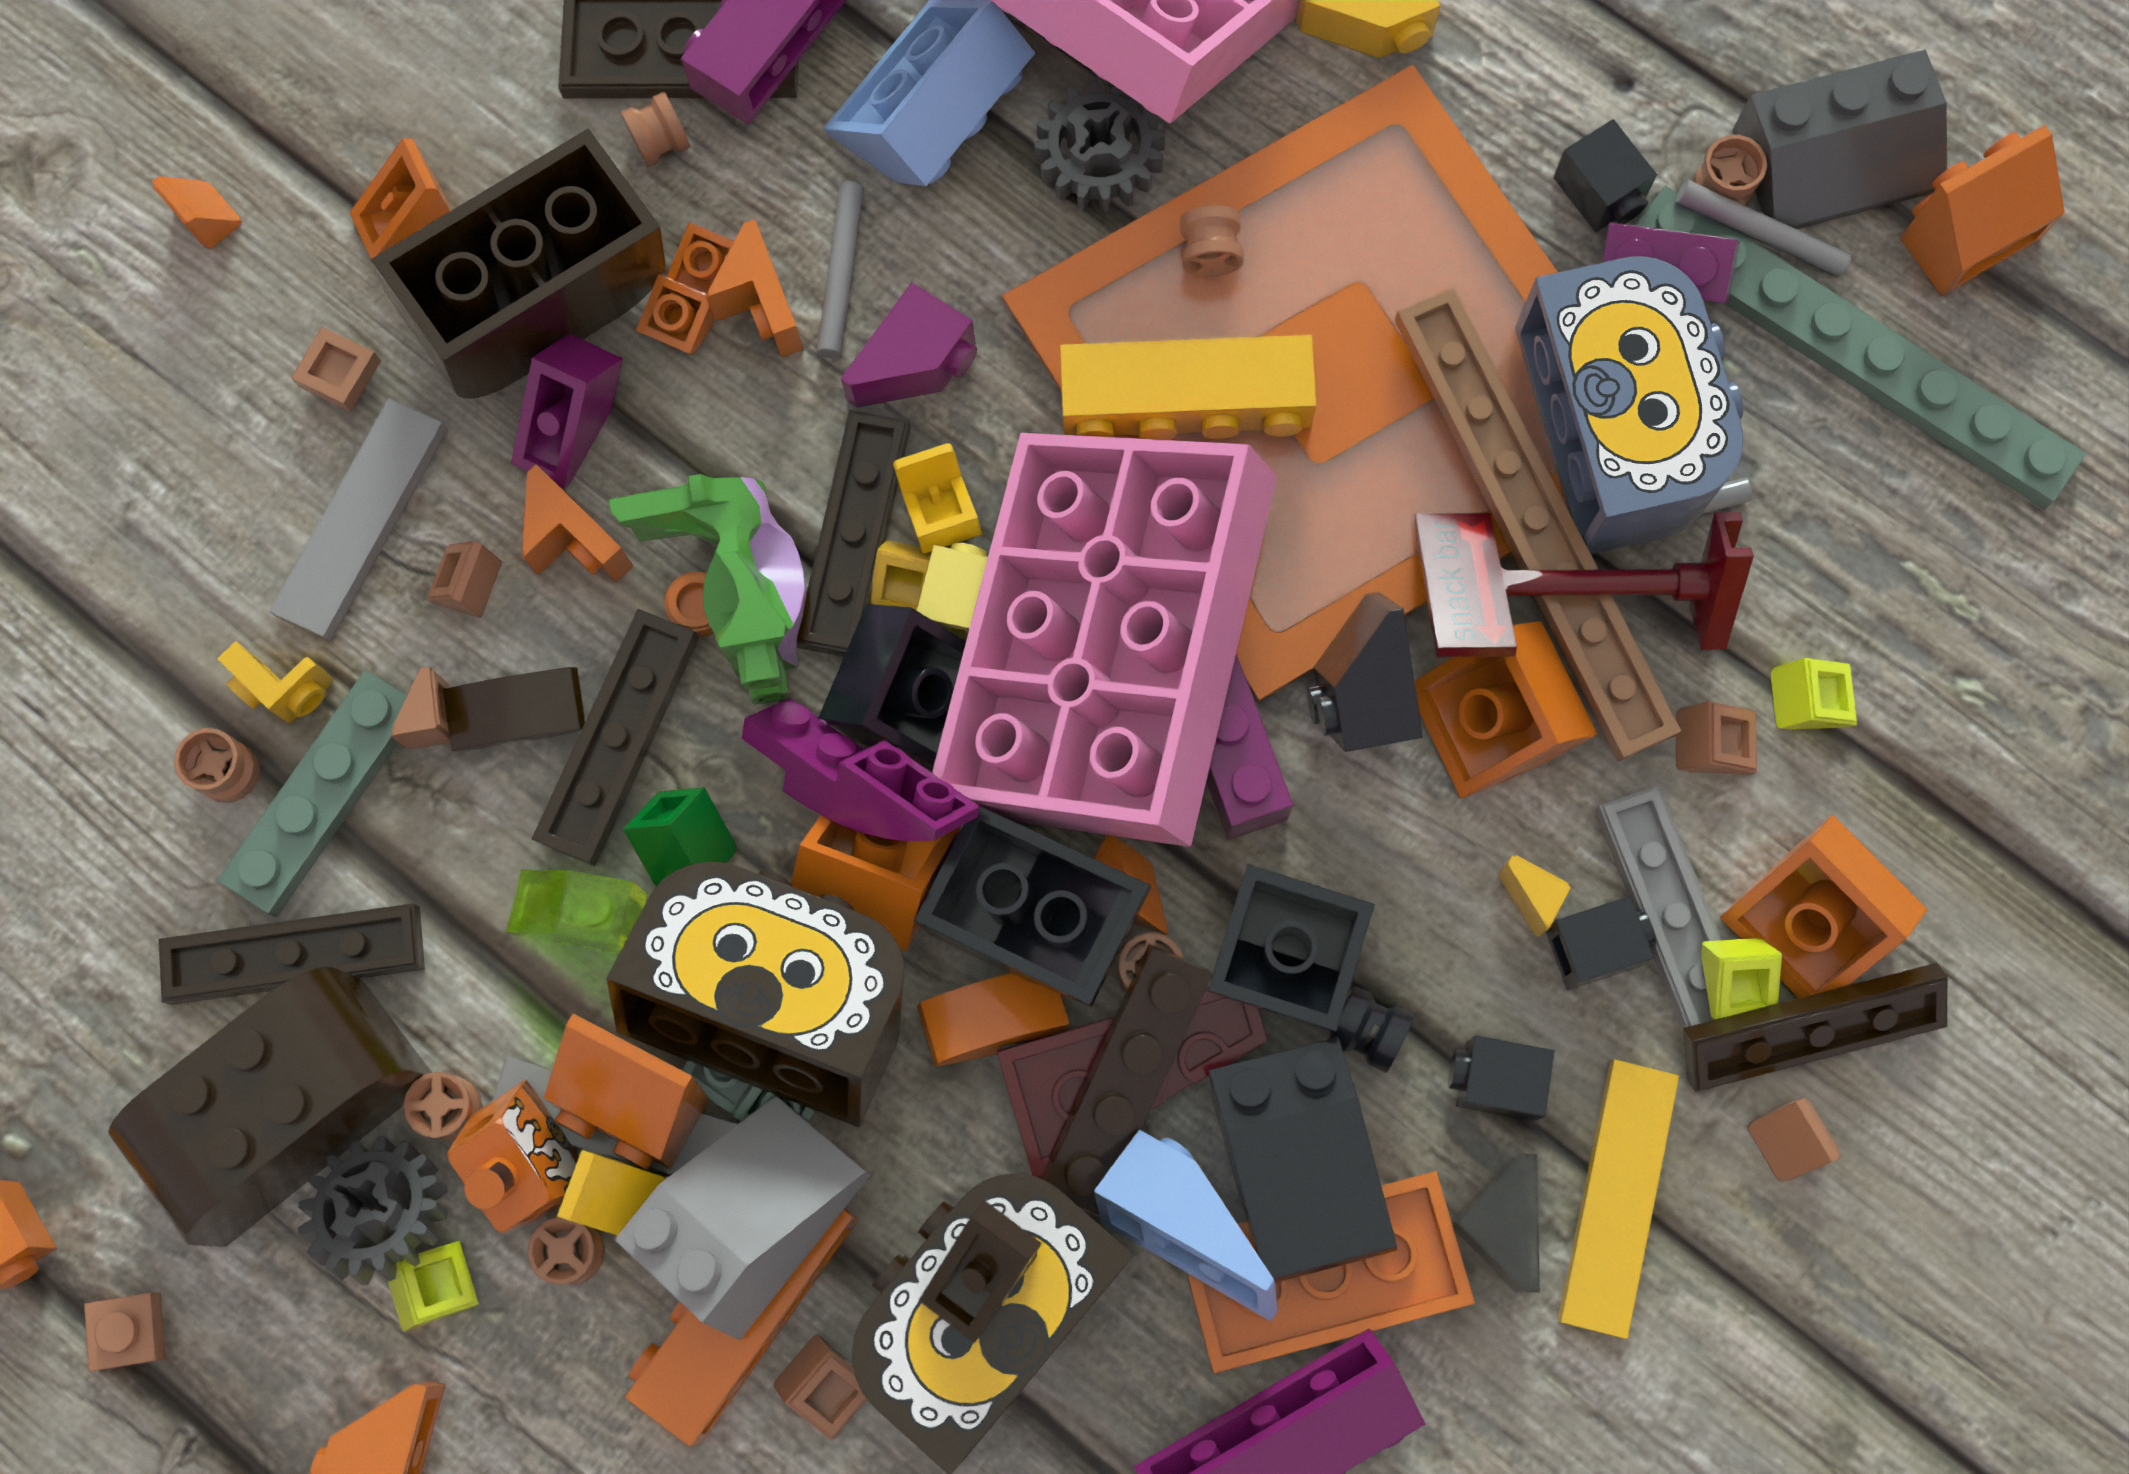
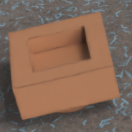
(336, 369)
(124, 1331)

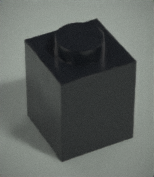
(1605, 177)
(1601, 942)
(1502, 1077)

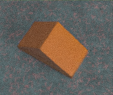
(398, 200)

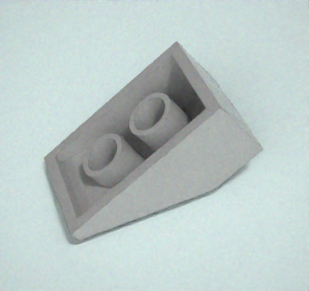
(743, 1216)

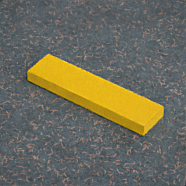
(1618, 1199)

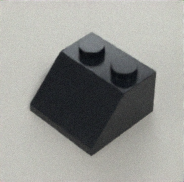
(1367, 680)
(896, 682)
(1291, 948)

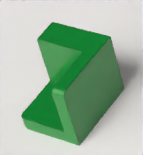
(679, 831)

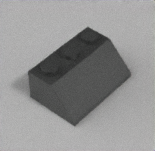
(1849, 140)

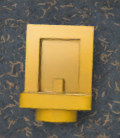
(936, 497)
(287, 698)

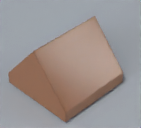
(465, 578)

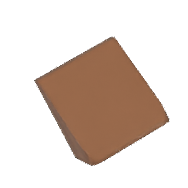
(423, 715)
(1716, 739)
(1793, 1139)
(821, 1387)

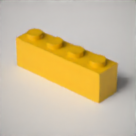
(1189, 387)

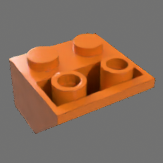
(1986, 210)

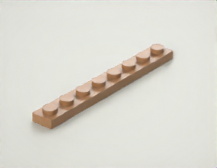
(1535, 522)

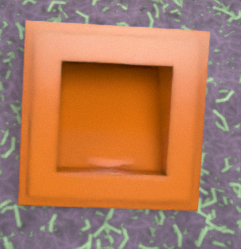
(198, 208)

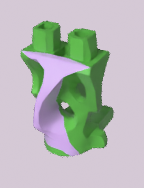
(754, 581)

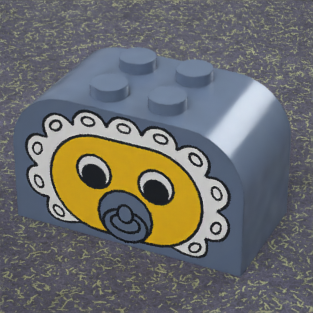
(1631, 397)

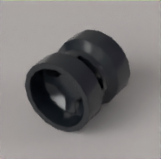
(1357, 1022)

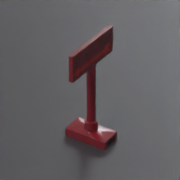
(1470, 588)

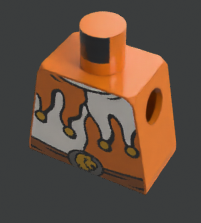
(513, 1159)

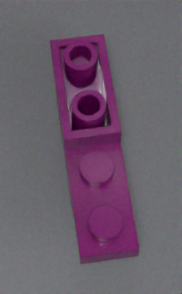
(862, 789)

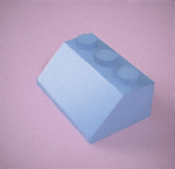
(932, 89)

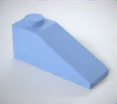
(1172, 1210)

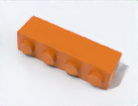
(702, 1369)

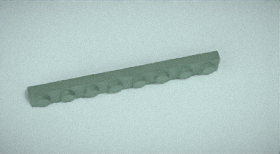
(1884, 363)

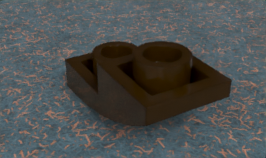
(514, 709)

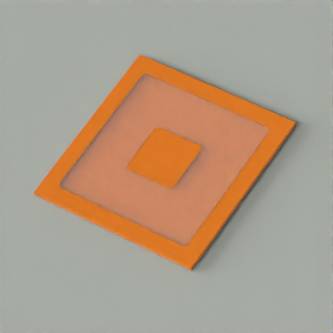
(1335, 240)

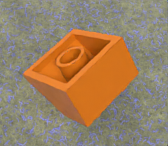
(1502, 712)
(872, 873)
(1826, 910)
(623, 1094)

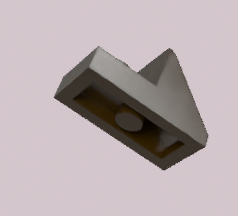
(980, 1271)

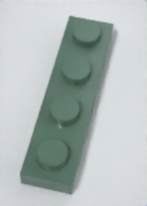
(316, 796)

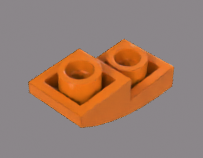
(678, 303)
(987, 1015)

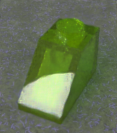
(575, 908)

